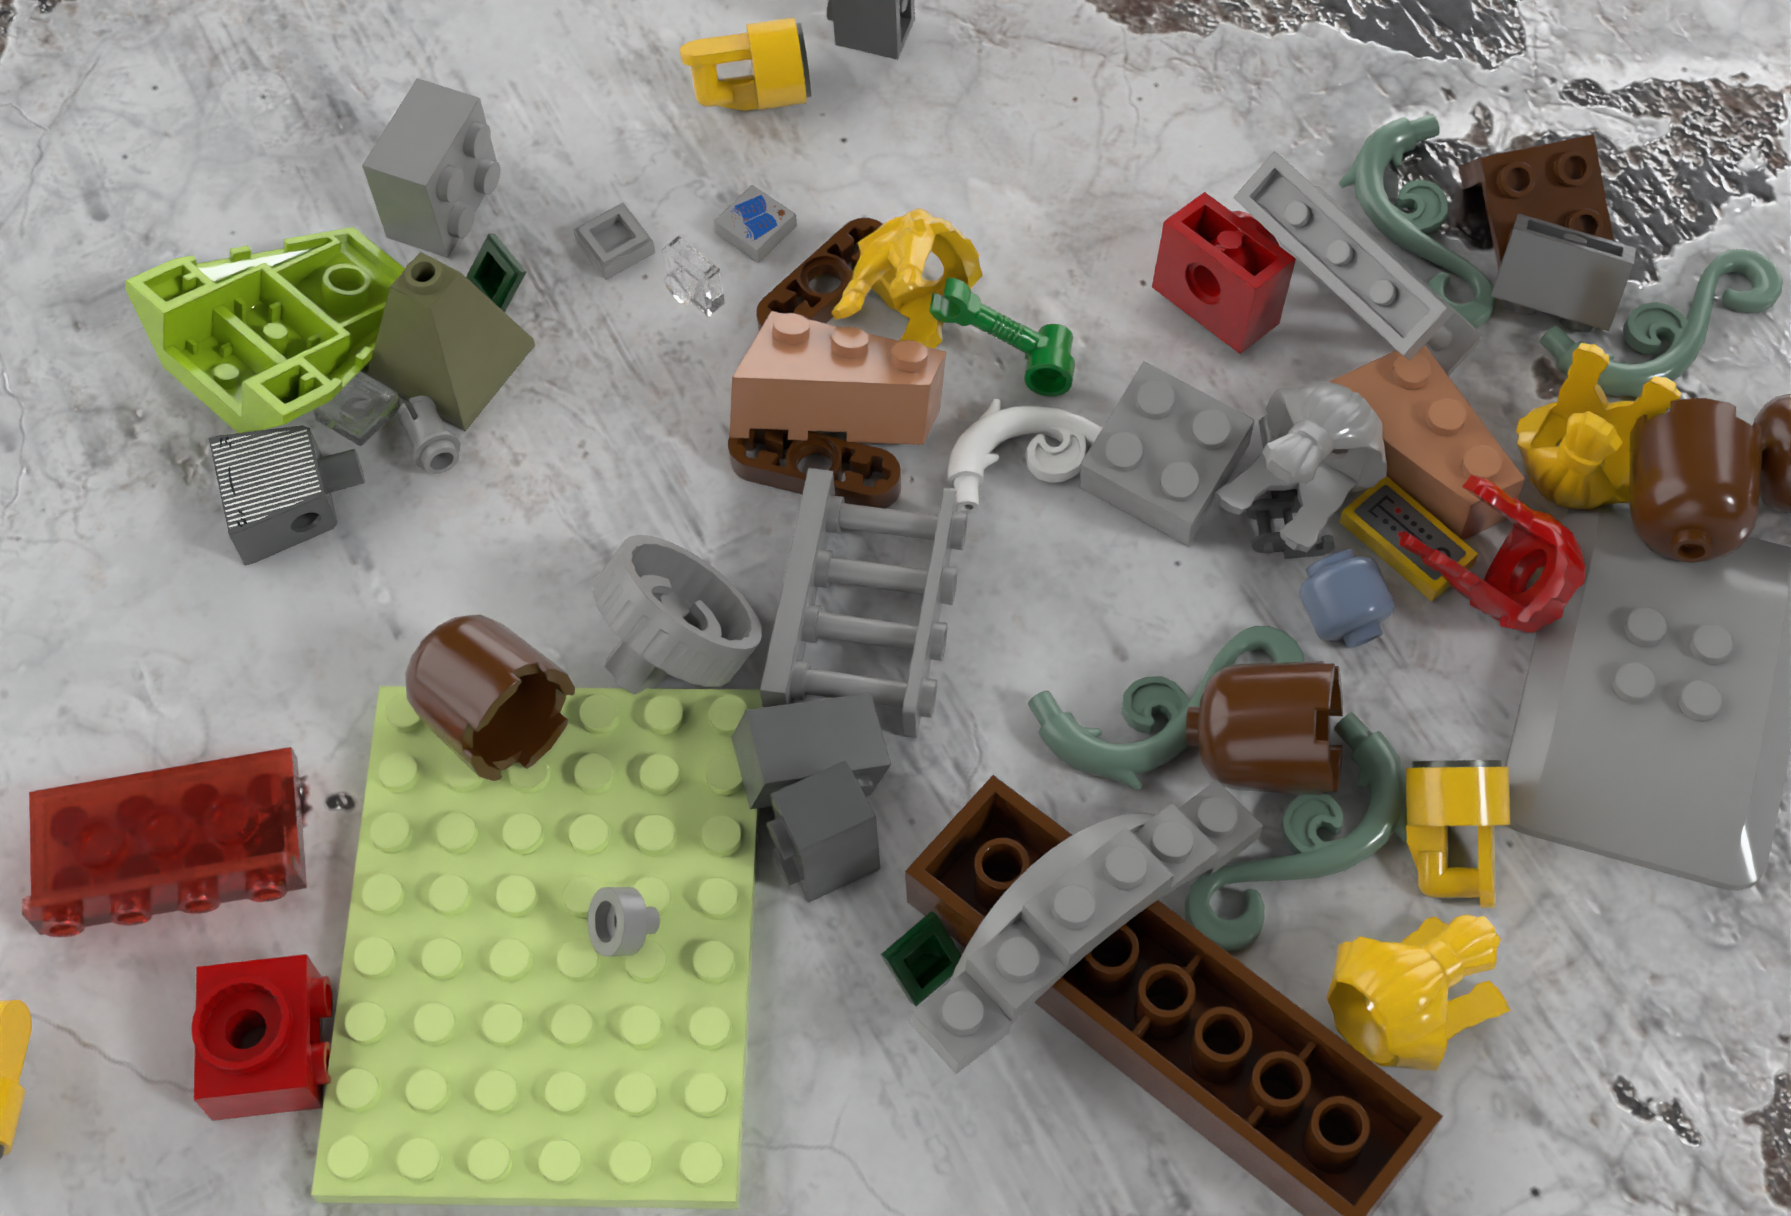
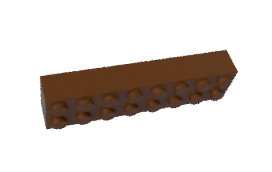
(1194, 1027)

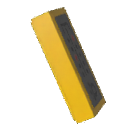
(1379, 521)

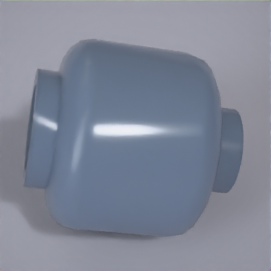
(1346, 598)

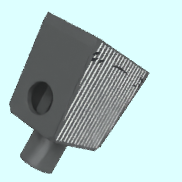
(279, 488)

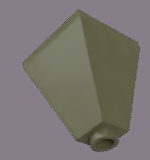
(445, 341)

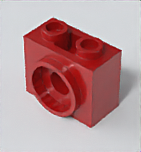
(1223, 271)
(289, 1062)

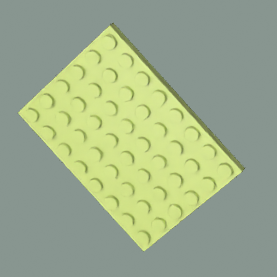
(476, 1019)

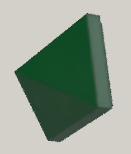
(496, 272)
(922, 958)

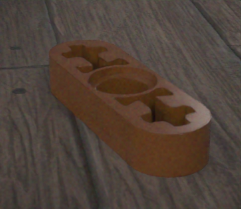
(829, 259)
(862, 458)

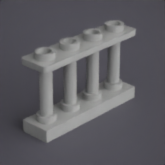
(1356, 265)
(812, 566)

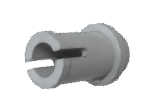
(434, 446)

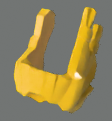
(893, 268)
(1589, 434)
(1395, 994)

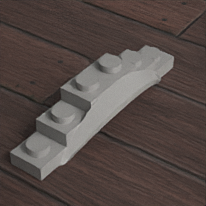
(1071, 906)

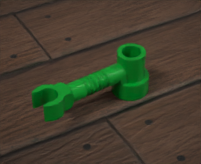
(1047, 352)

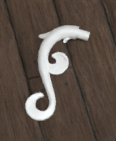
(995, 426)

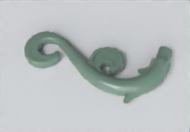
(1430, 209)
(1683, 333)
(1145, 697)
(1312, 857)

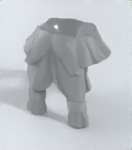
(1323, 447)

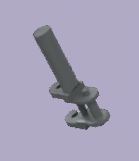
(1280, 506)

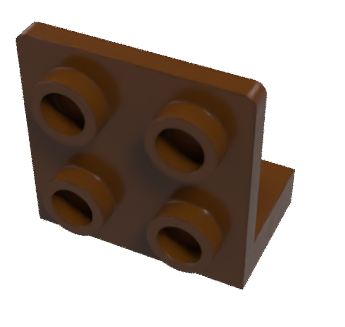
(1546, 182)

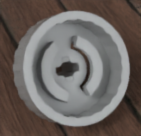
(672, 617)

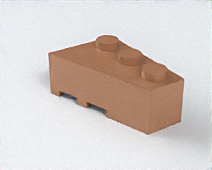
(836, 380)
(1434, 439)

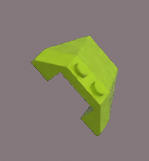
(268, 328)

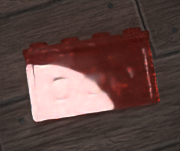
(165, 842)

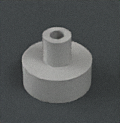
(620, 921)

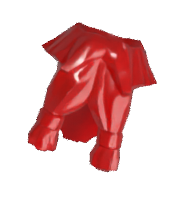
(1532, 543)

